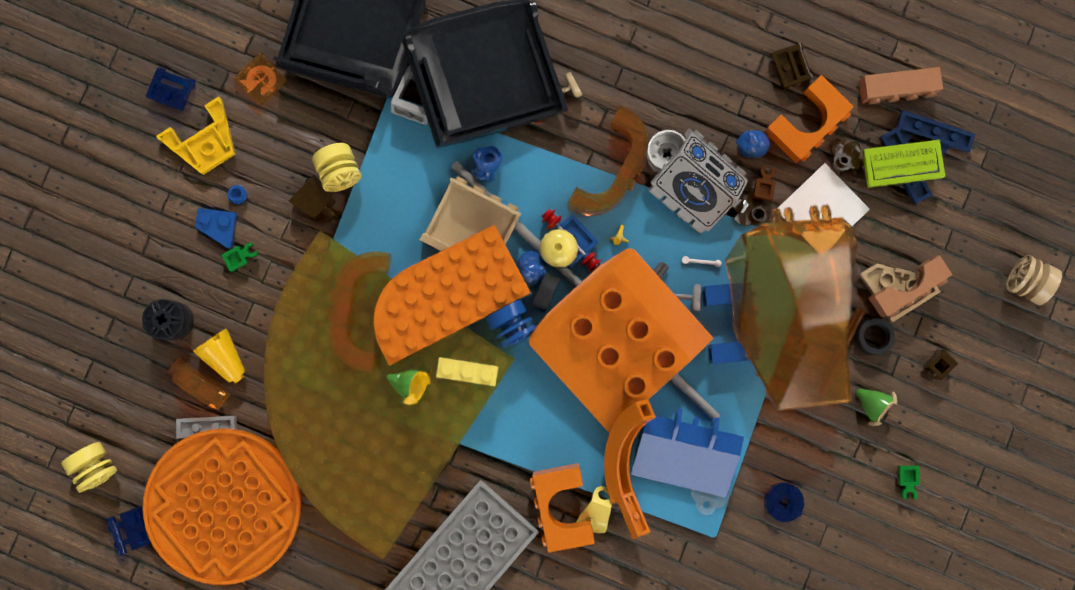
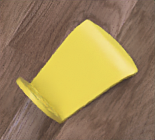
(597, 511)

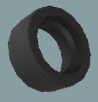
(545, 292)
(889, 336)

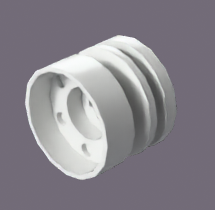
(663, 142)

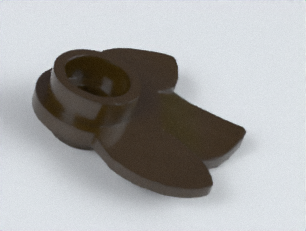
(846, 153)
(747, 208)

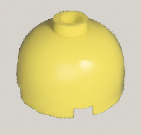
(558, 248)

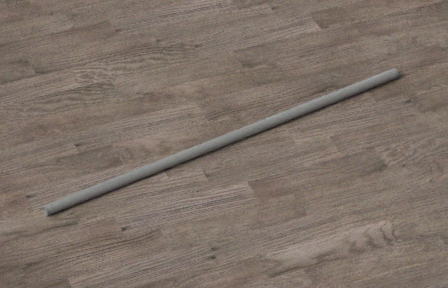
(575, 281)

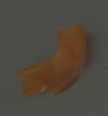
(198, 385)

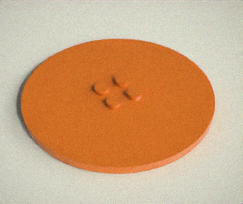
(221, 506)

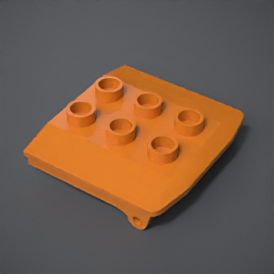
(618, 337)

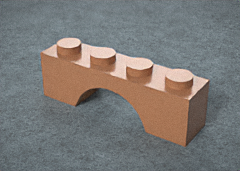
(929, 274)

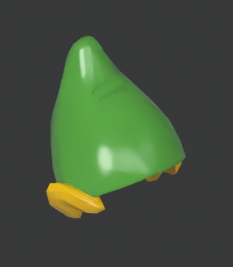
(409, 384)

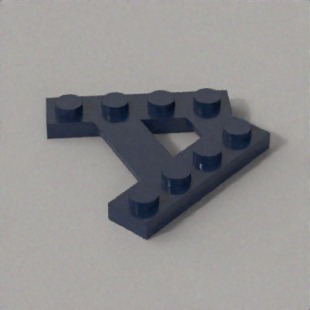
(928, 129)

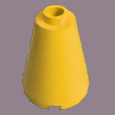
(222, 356)

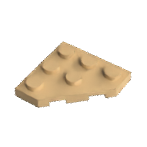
(881, 276)

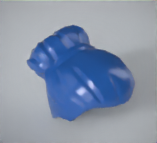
(753, 144)
(486, 163)
(531, 267)

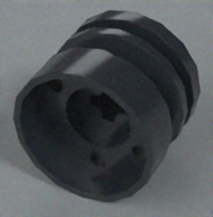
(178, 323)

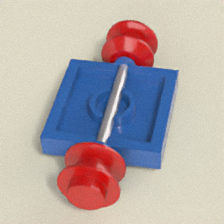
(584, 238)

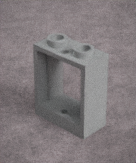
(405, 108)

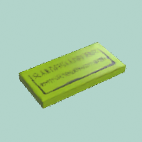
(903, 163)

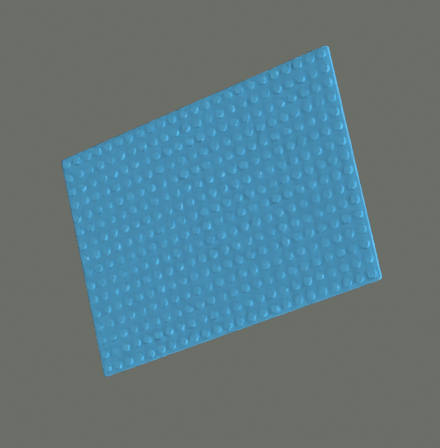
(532, 412)

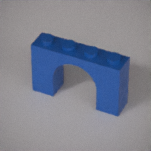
(722, 352)

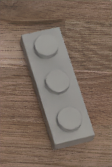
(190, 426)

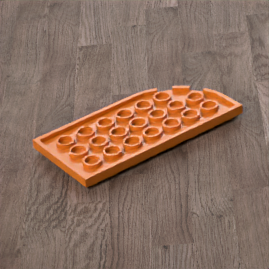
(446, 294)

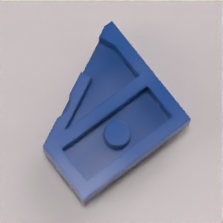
(217, 225)

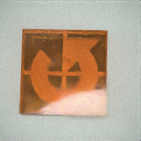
(260, 79)

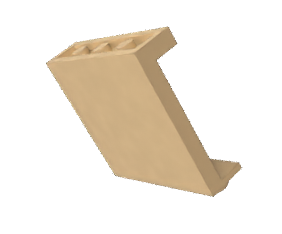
(467, 212)

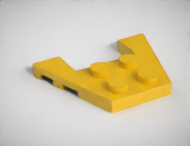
(207, 147)

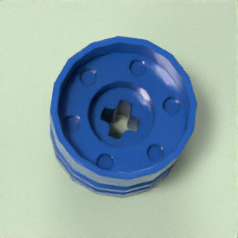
(511, 323)

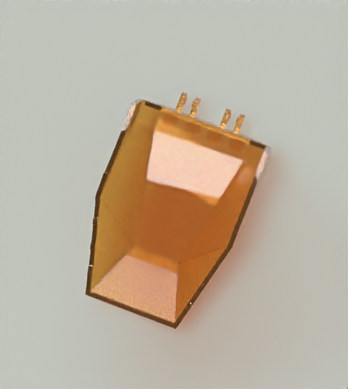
(795, 306)

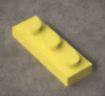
(467, 371)

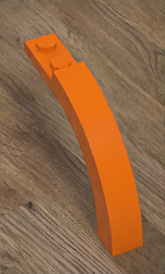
(617, 464)

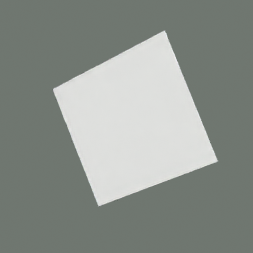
(822, 189)

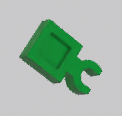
(237, 257)
(908, 478)

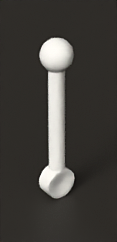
(685, 260)

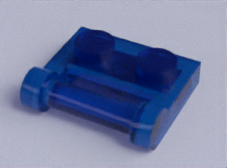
(167, 94)

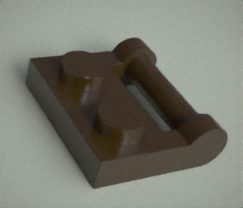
(786, 66)

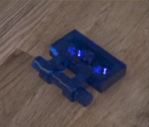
(134, 528)

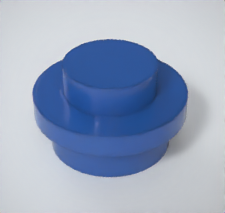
(237, 194)

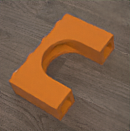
(832, 108)
(557, 534)

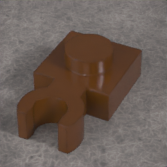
(764, 187)

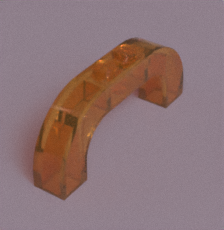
(598, 204)
(342, 308)

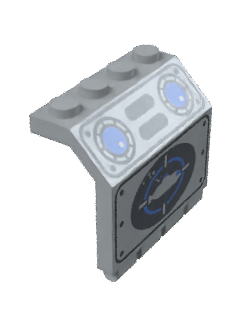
(699, 183)

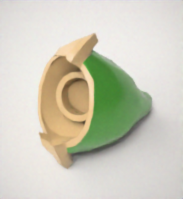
(875, 404)

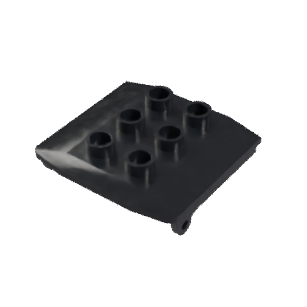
(350, 42)
(483, 71)

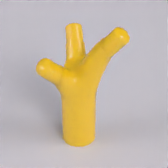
(619, 237)

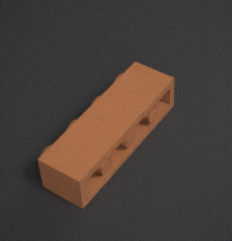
(901, 84)

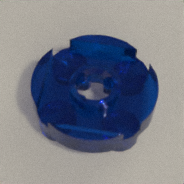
(778, 511)

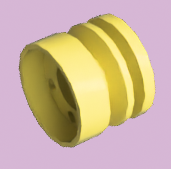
(336, 167)
(89, 467)

